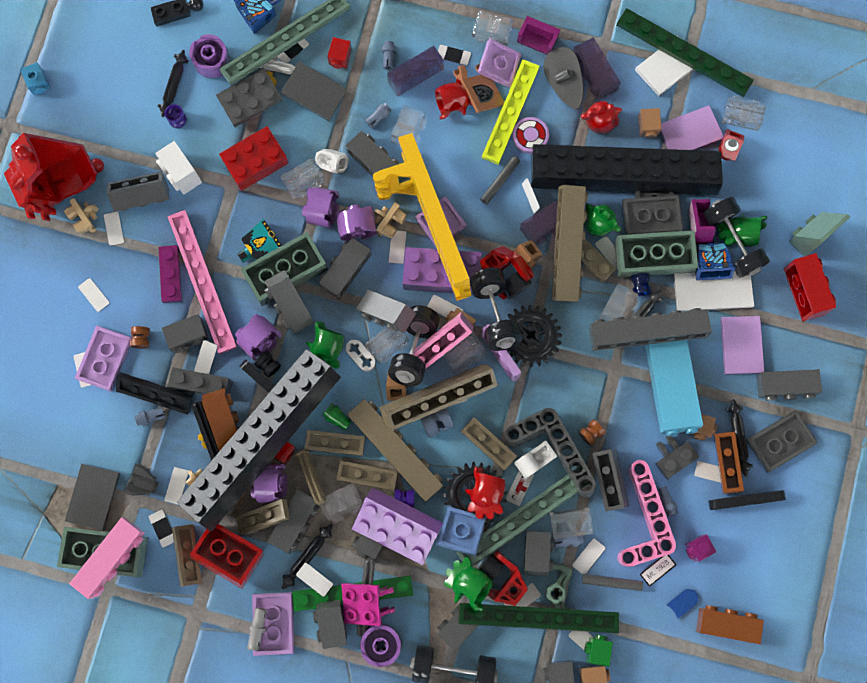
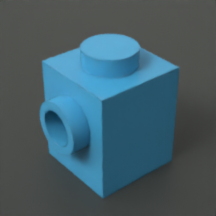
(35, 78)

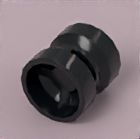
(267, 364)

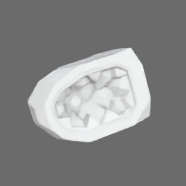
(332, 160)

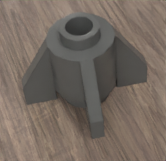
(141, 482)

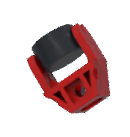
(502, 258)
(491, 567)

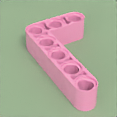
(650, 518)

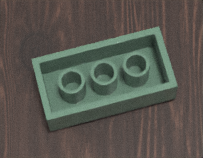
(656, 253)
(298, 259)
(80, 544)

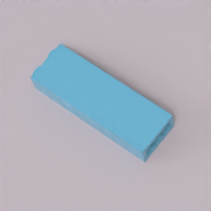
(674, 387)

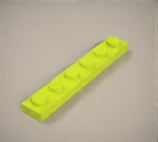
(510, 112)

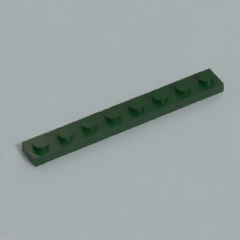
(685, 52)
(539, 618)

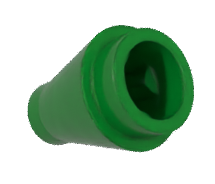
(336, 416)

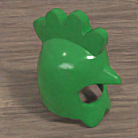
(600, 220)
(747, 229)
(327, 345)
(469, 582)

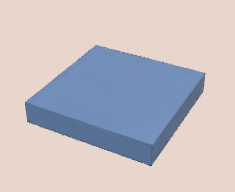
(461, 531)

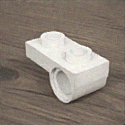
(535, 459)

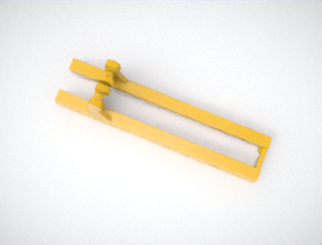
(421, 186)

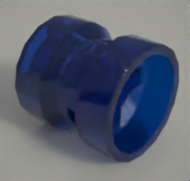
(641, 284)

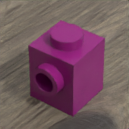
(700, 548)

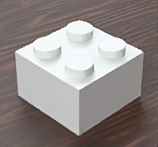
(177, 168)

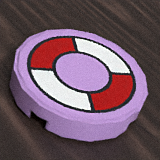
(530, 132)

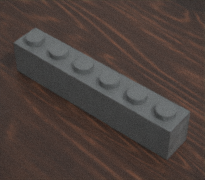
(649, 329)

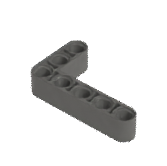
(559, 445)

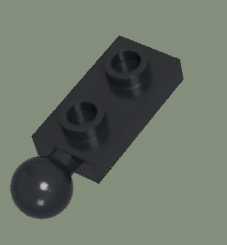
(174, 10)

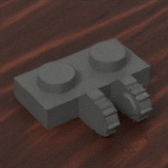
(677, 459)

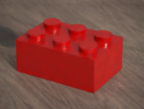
(254, 158)
(810, 287)
(227, 555)

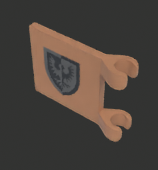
(480, 90)

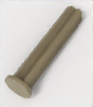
(310, 476)

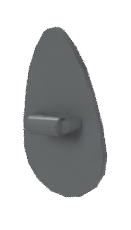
(565, 75)

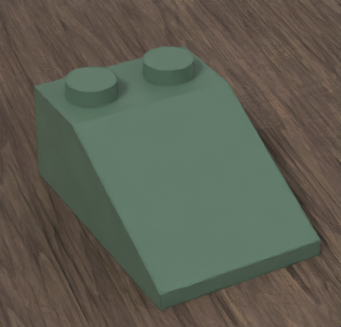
(816, 231)

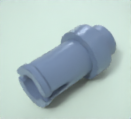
(388, 50)
(381, 112)
(145, 418)
(667, 502)
(568, 541)

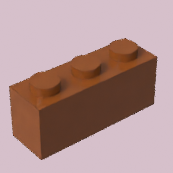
(220, 415)
(728, 463)
(729, 624)

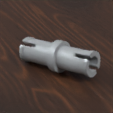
(257, 629)

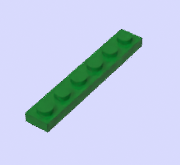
(309, 598)

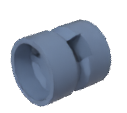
(437, 421)

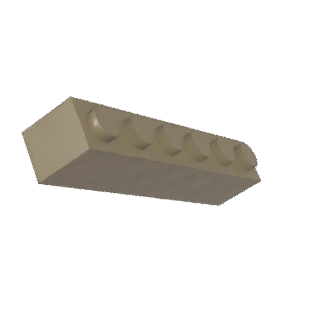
(568, 243)
(438, 396)
(392, 447)

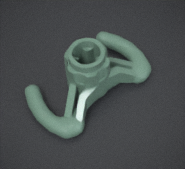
(565, 576)

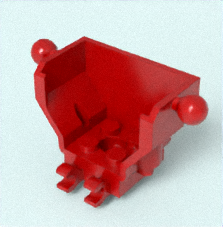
(48, 172)

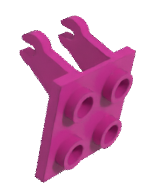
(362, 603)

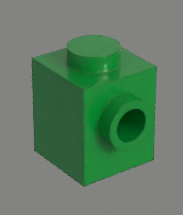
(598, 650)

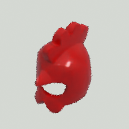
(452, 98)
(601, 117)
(486, 495)

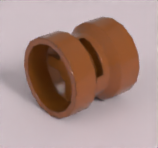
(140, 337)
(591, 432)

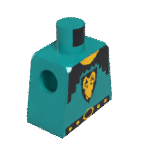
(258, 242)

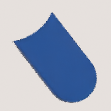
(683, 602)

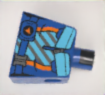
(256, 12)
(714, 262)

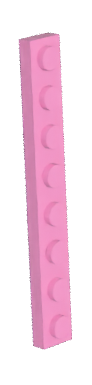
(202, 282)

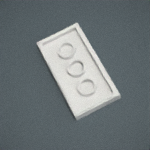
(712, 294)

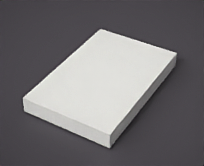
(662, 71)

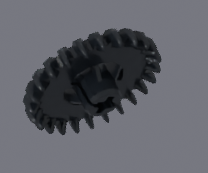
(544, 348)
(465, 477)

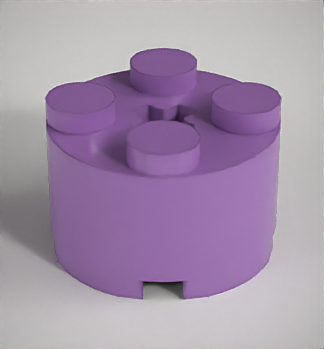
(209, 55)
(321, 207)
(356, 223)
(257, 336)
(270, 484)
(381, 657)

